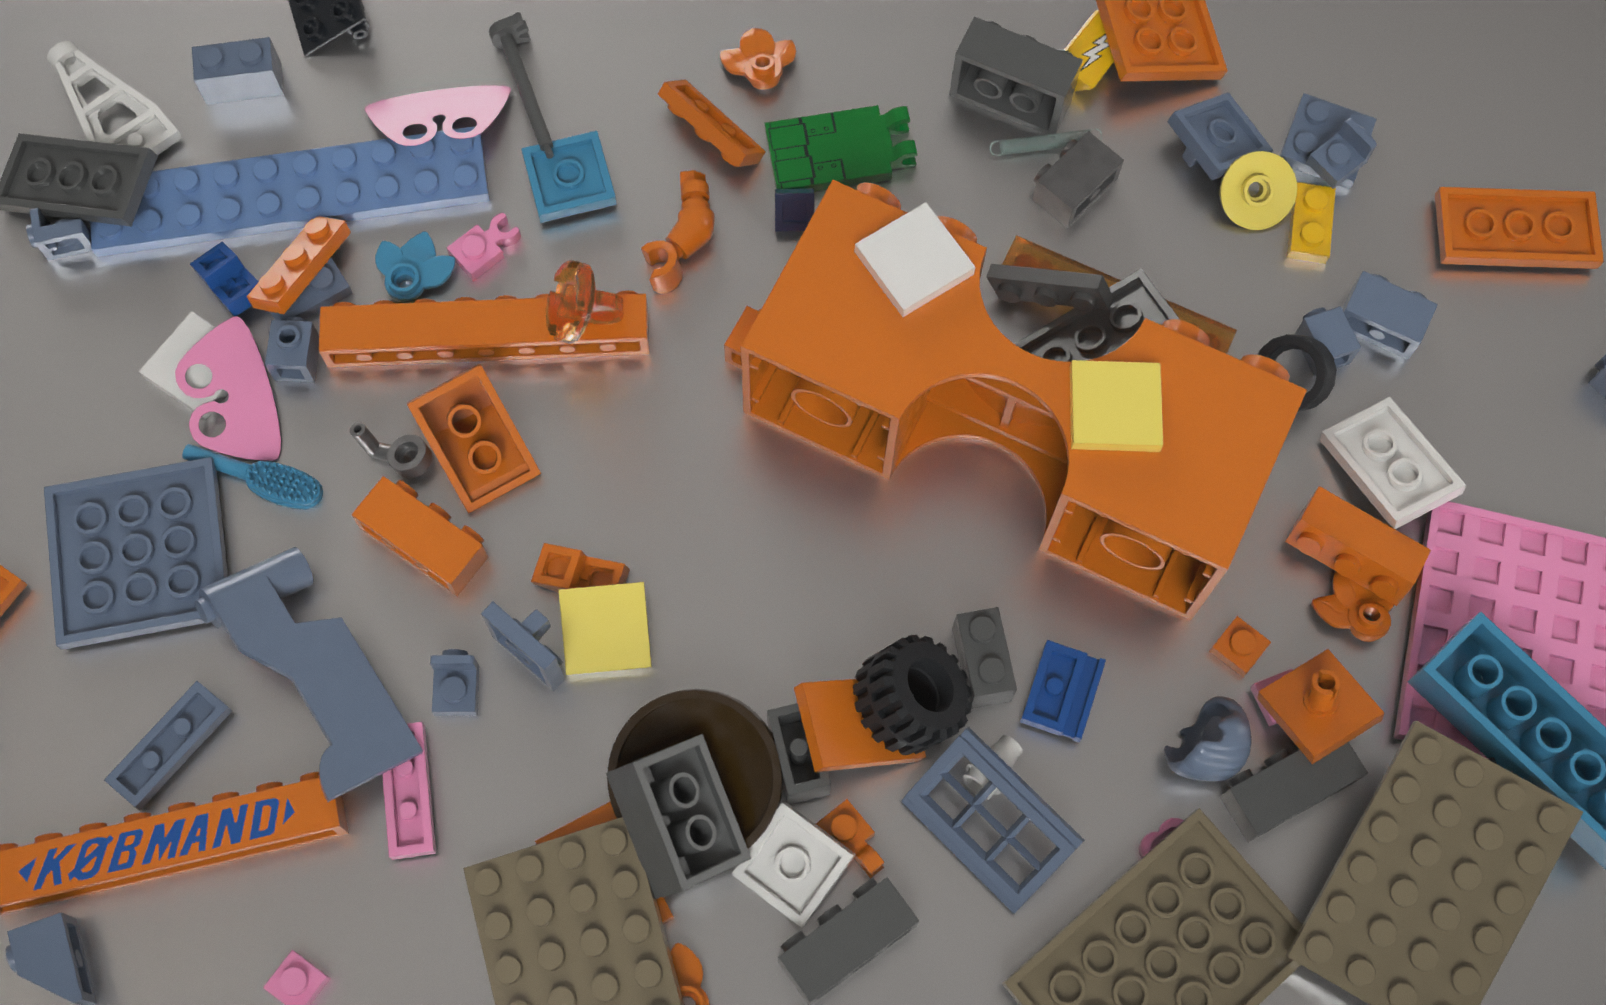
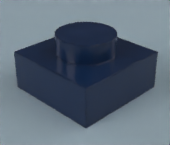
(793, 209)

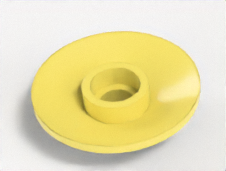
(1275, 193)

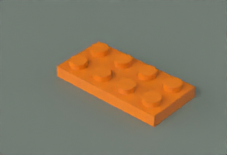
(1518, 227)

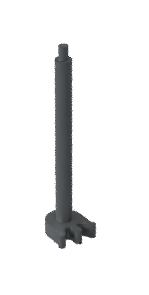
(506, 35)

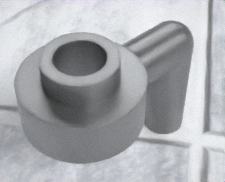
(397, 454)

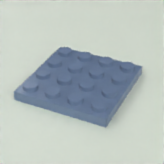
(133, 551)

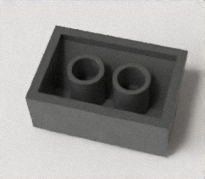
(678, 817)

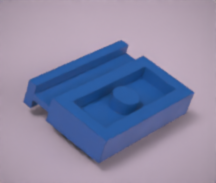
(1063, 691)

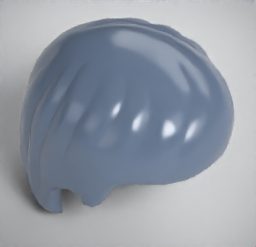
(1215, 744)

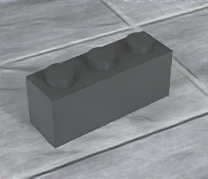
(1288, 788)
(846, 939)

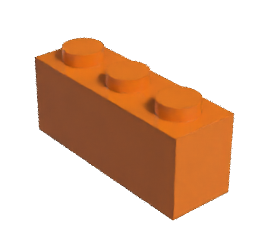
(421, 534)
(1358, 546)

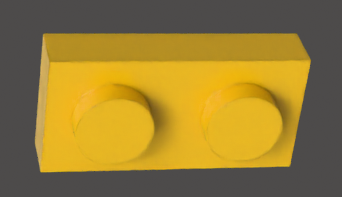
(1311, 223)

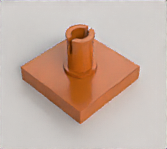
(1320, 706)

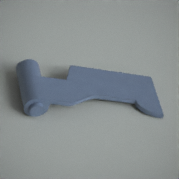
(321, 661)

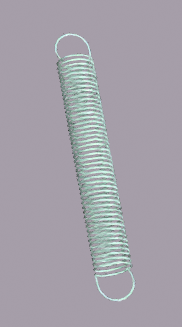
(1042, 145)

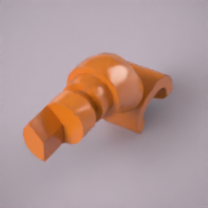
(687, 236)

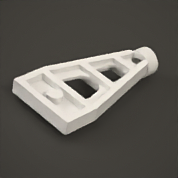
(148, 129)

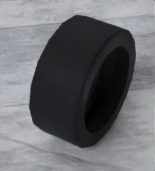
(1323, 361)

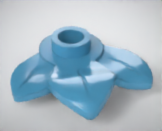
(415, 263)

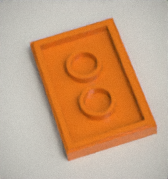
(836, 731)

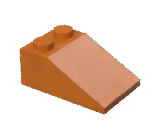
(473, 438)

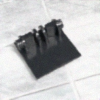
(325, 20)

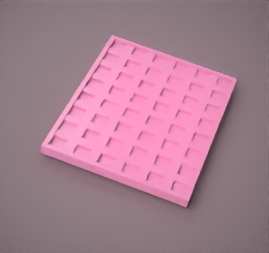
(1528, 579)

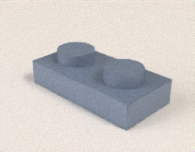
(324, 290)

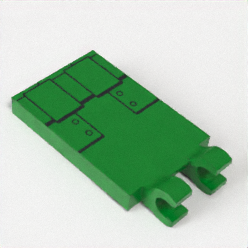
(839, 146)

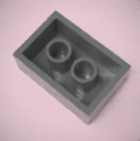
(1014, 76)

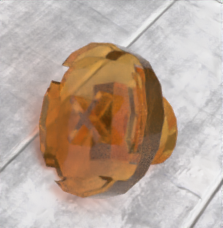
(579, 303)

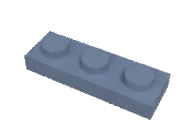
(168, 745)

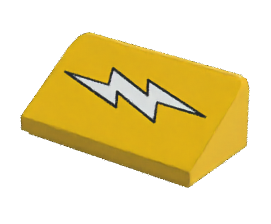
(1093, 48)

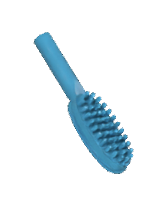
(268, 480)

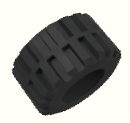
(887, 700)

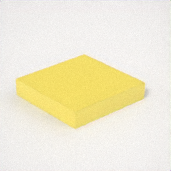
(1116, 406)
(605, 628)

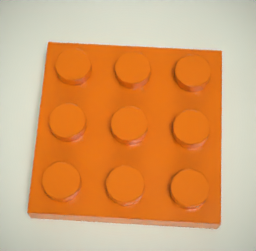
(1162, 40)

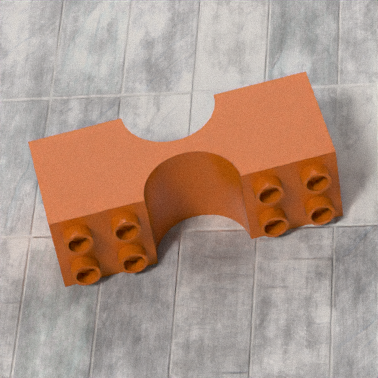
(876, 386)

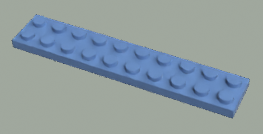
(297, 186)

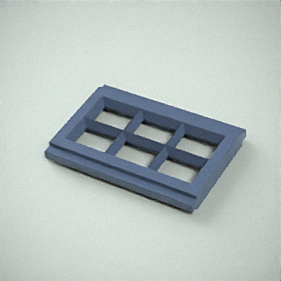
(1018, 793)

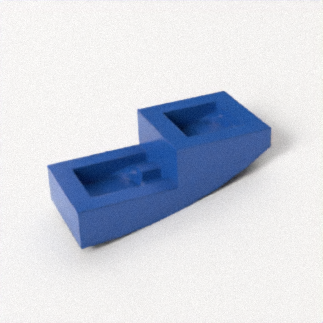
(226, 277)

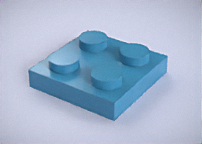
(572, 179)

